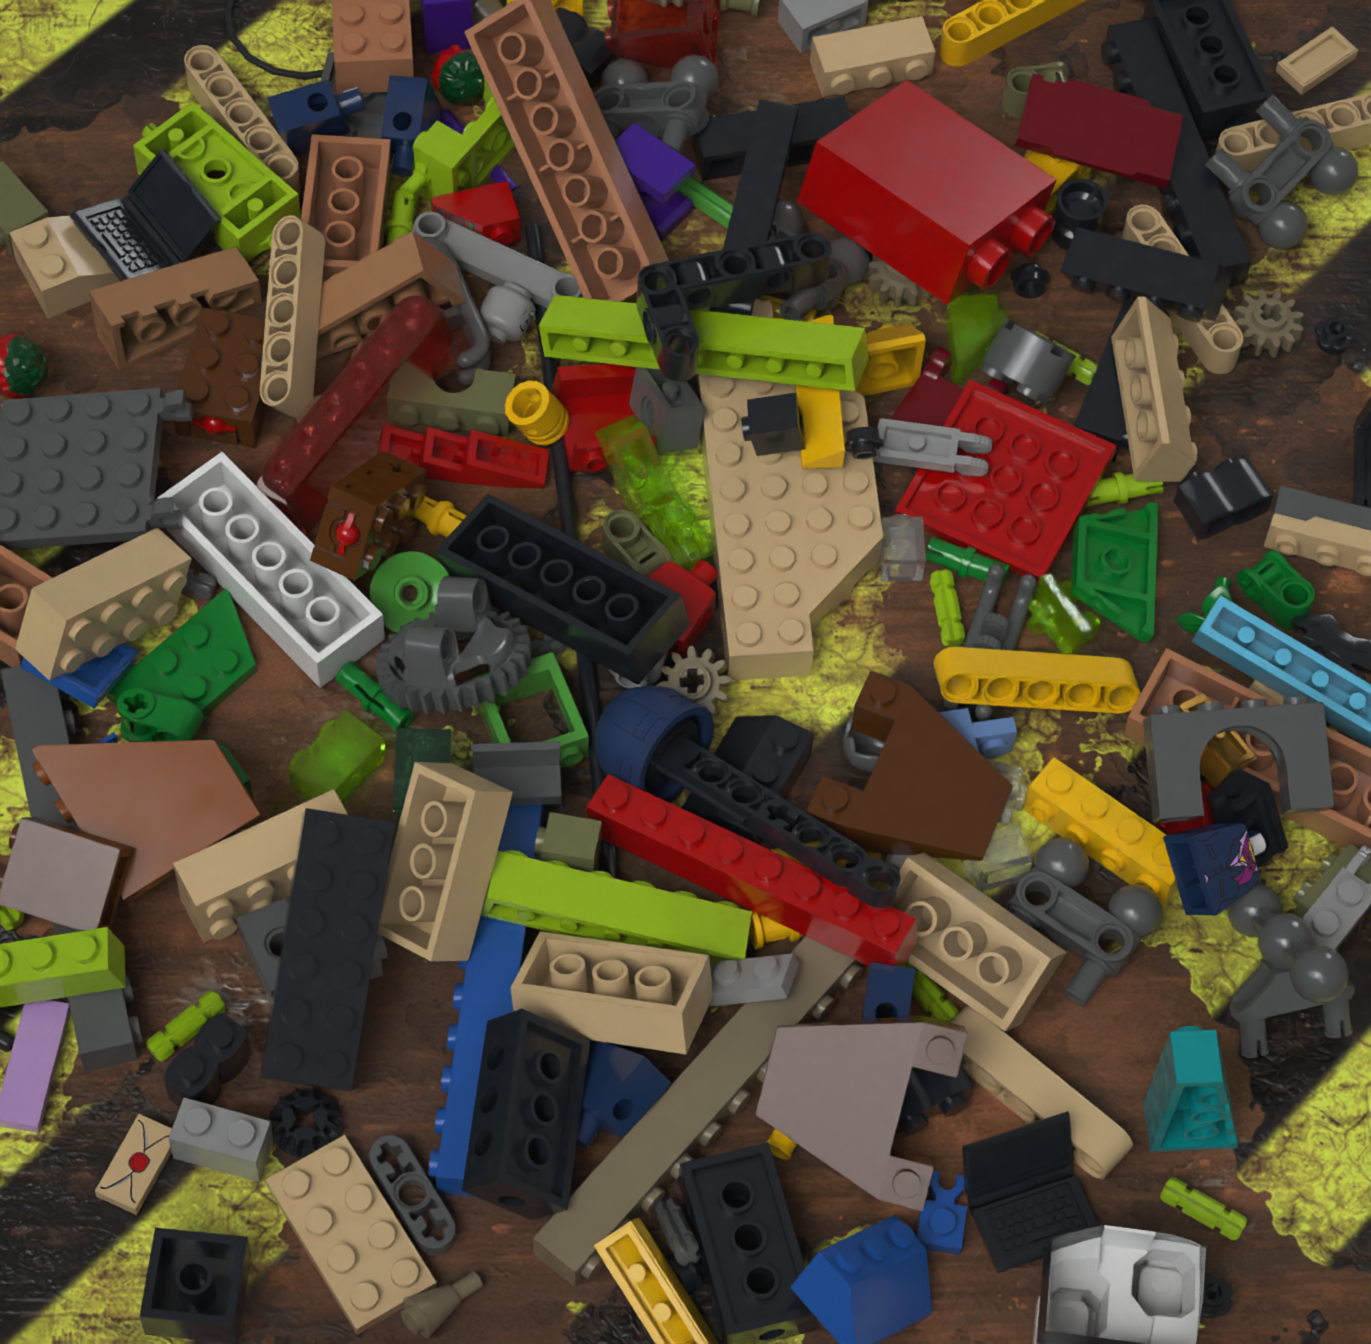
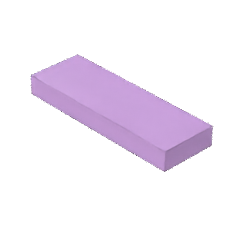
(33, 1064)

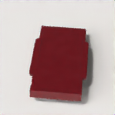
(1099, 129)

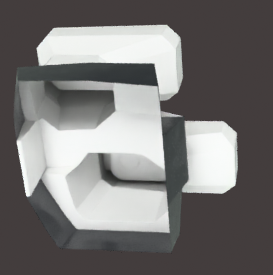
(1120, 1288)

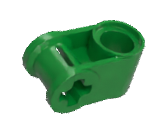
(1273, 585)
(159, 720)

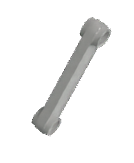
(497, 262)

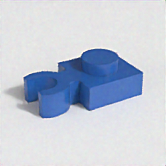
(941, 1220)

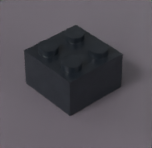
(195, 1285)

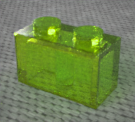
(635, 465)
(337, 760)

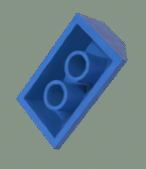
(868, 1284)

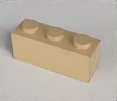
(872, 56)

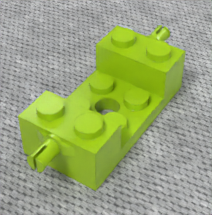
(457, 161)
(248, 195)

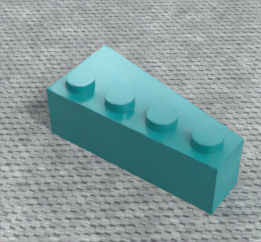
(1190, 1095)

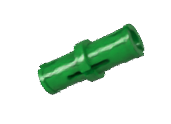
(962, 560)
(372, 696)

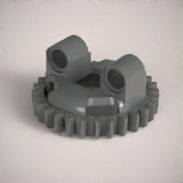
(431, 656)

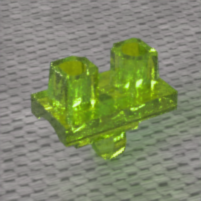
(680, 532)
(1058, 617)

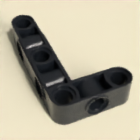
(719, 279)

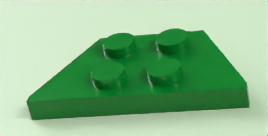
(1117, 567)
(198, 661)

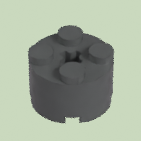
(1028, 359)

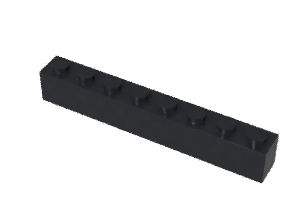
(1193, 194)

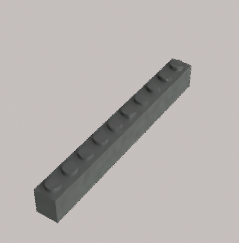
(37, 718)

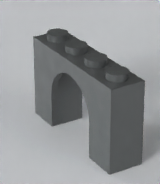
(1290, 731)

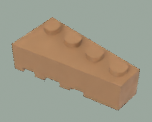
(366, 290)
(164, 306)

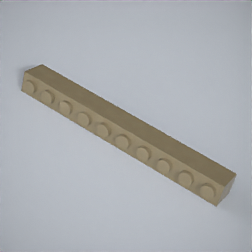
(687, 1115)

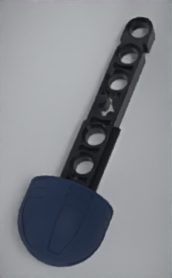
(663, 746)

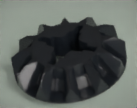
(305, 1140)

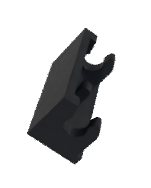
(1249, 801)

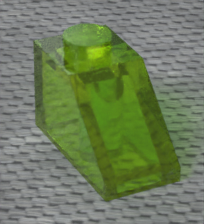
(970, 329)

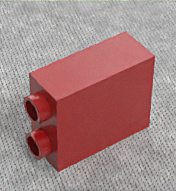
(929, 193)

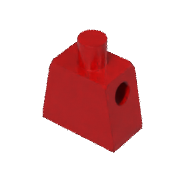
(696, 596)

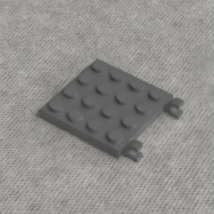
(84, 467)

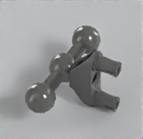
(1290, 974)

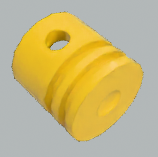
(536, 413)

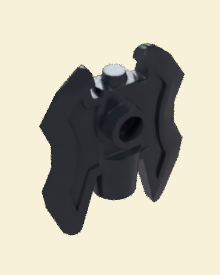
(1334, 643)

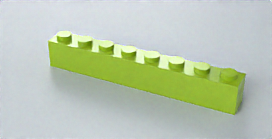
(728, 343)

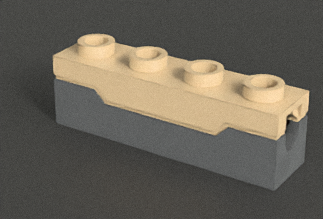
(1321, 530)

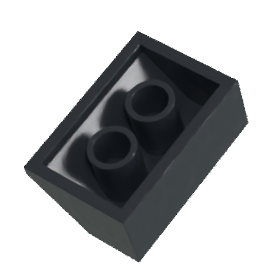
(766, 751)

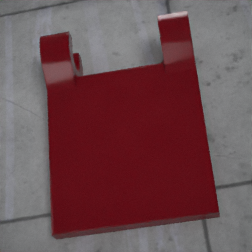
(933, 395)

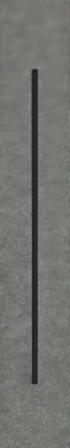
(568, 524)

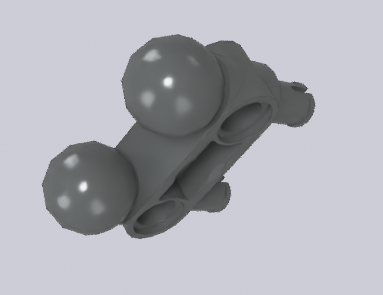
(662, 108)
(1329, 167)
(847, 266)
(1079, 923)

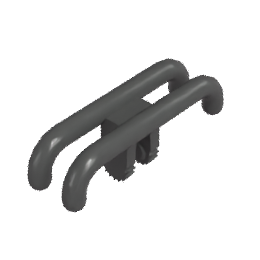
(468, 318)
(993, 630)

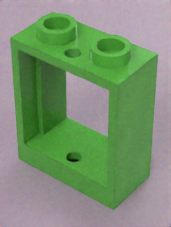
(542, 676)

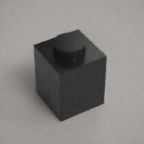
(774, 424)

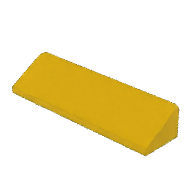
(821, 423)
(652, 1287)

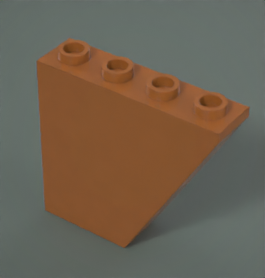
(149, 796)

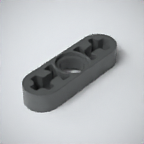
(439, 1216)

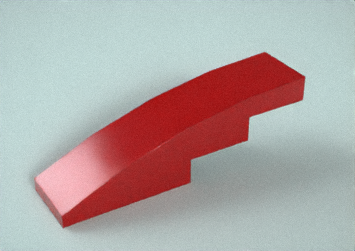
(469, 459)

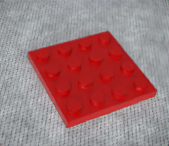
(1033, 486)

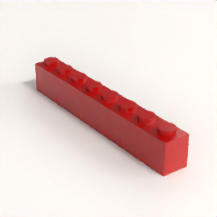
(750, 875)

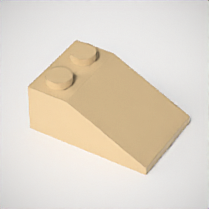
(59, 264)

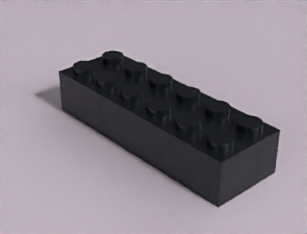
(566, 588)
(327, 950)

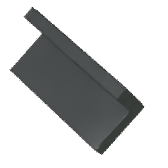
(524, 768)

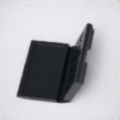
(153, 225)
(1025, 1190)

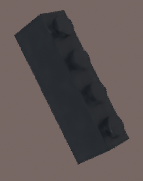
(725, 139)
(1139, 270)
(1102, 407)

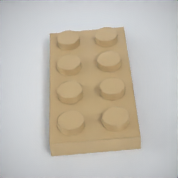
(350, 1233)

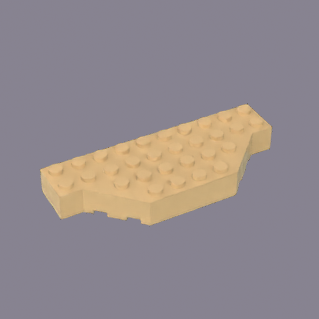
(781, 533)

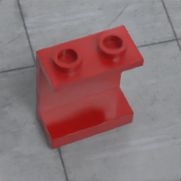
(594, 400)

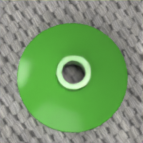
(397, 572)

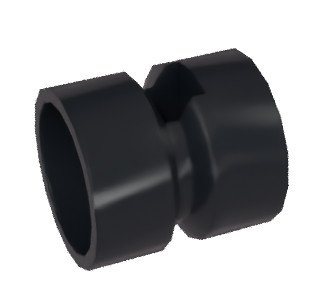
(1079, 205)

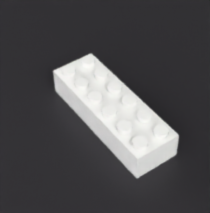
(269, 570)

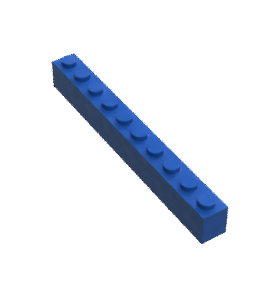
(485, 995)

